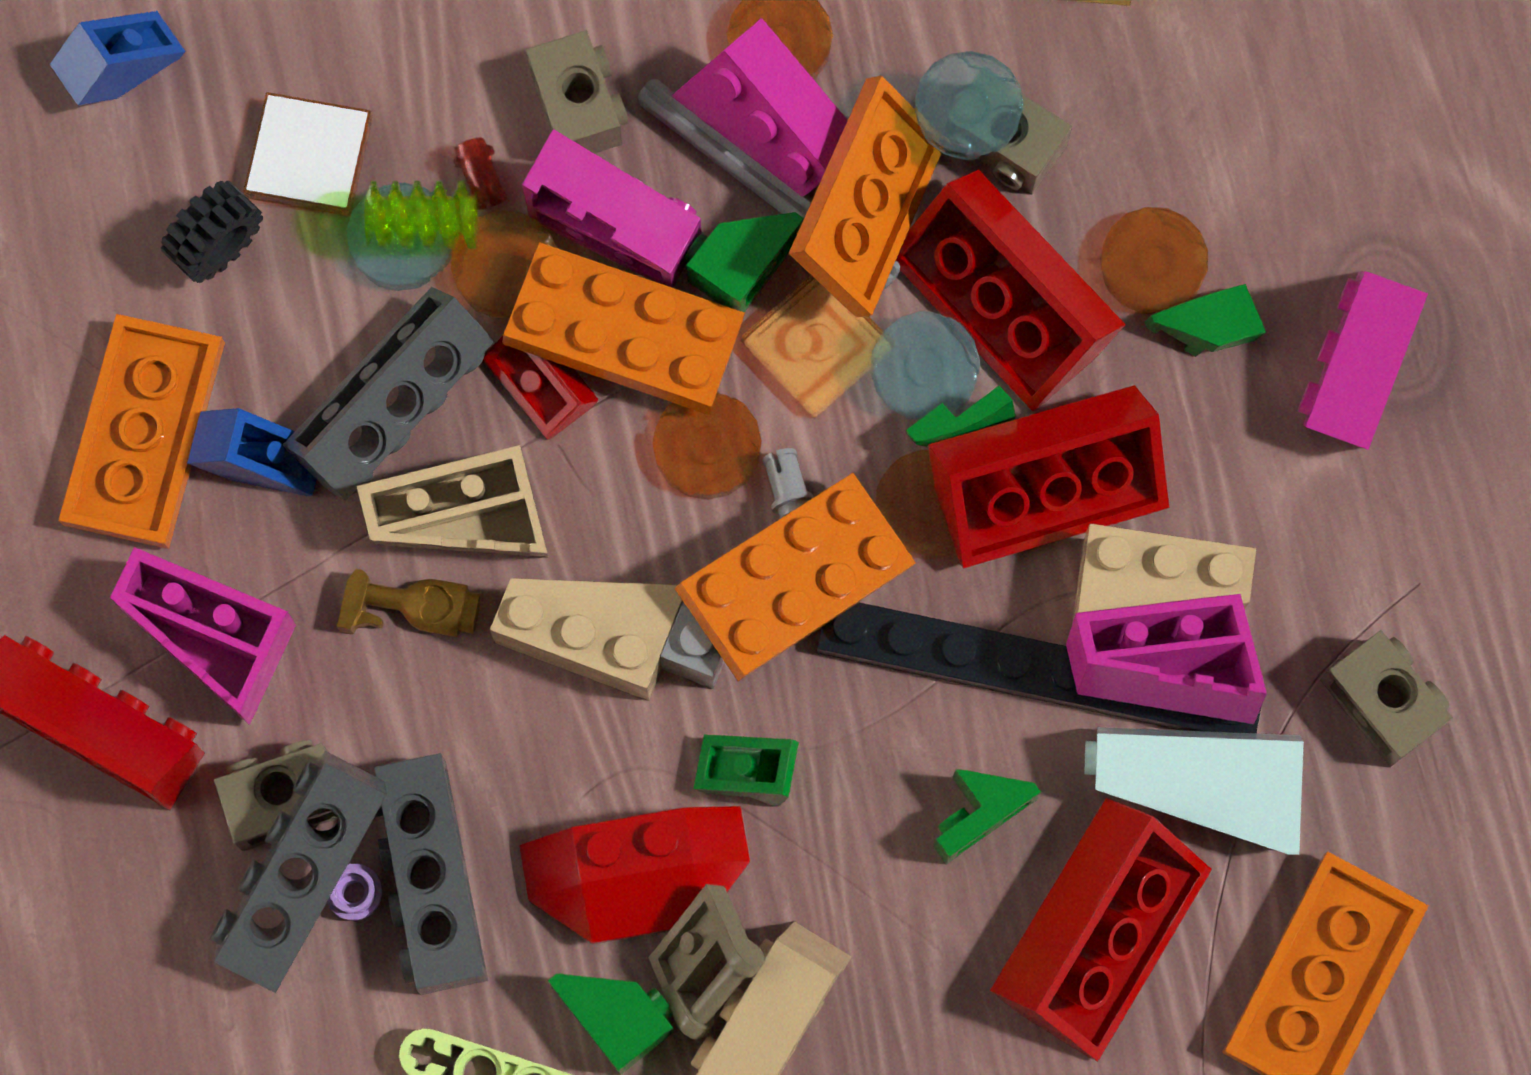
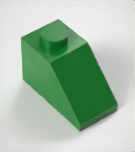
(741, 257)
(616, 1015)

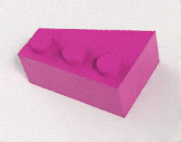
(767, 107)
(609, 211)
(1362, 358)
(208, 627)
(1171, 657)

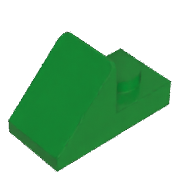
(747, 767)
(995, 803)

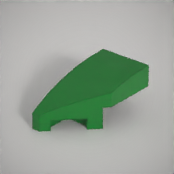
(1211, 321)
(942, 424)

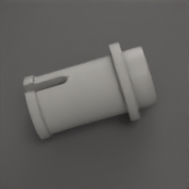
(786, 481)

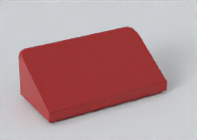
(544, 389)

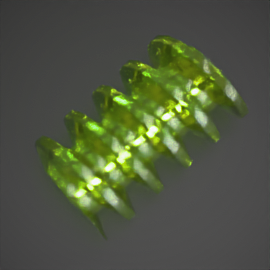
(421, 216)

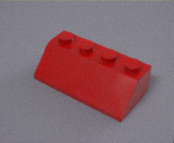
(1006, 288)
(1050, 475)
(93, 724)
(1102, 928)

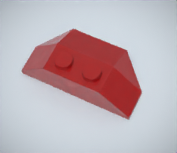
(635, 870)

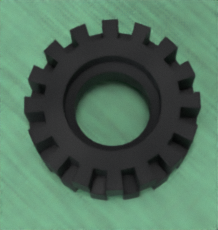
(211, 231)

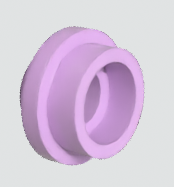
(367, 905)

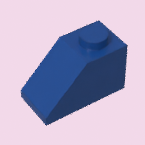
(114, 55)
(248, 451)

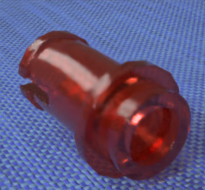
(479, 171)

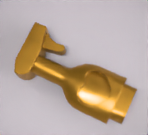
(427, 605)

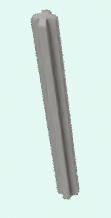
(658, 101)

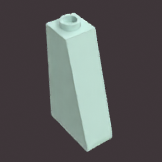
(1214, 779)

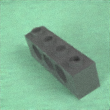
(361, 397)
(268, 953)
(460, 958)

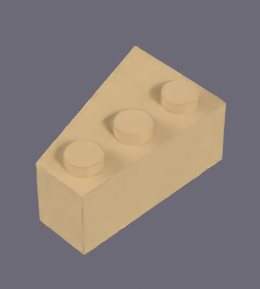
(458, 506)
(1152, 568)
(591, 628)
(775, 1008)

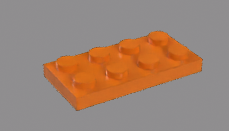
(866, 198)
(623, 328)
(141, 431)
(794, 576)
(1326, 973)

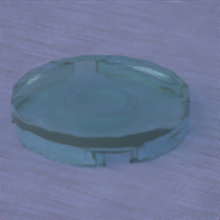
(968, 105)
(396, 266)
(924, 363)

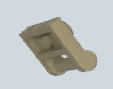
(693, 949)

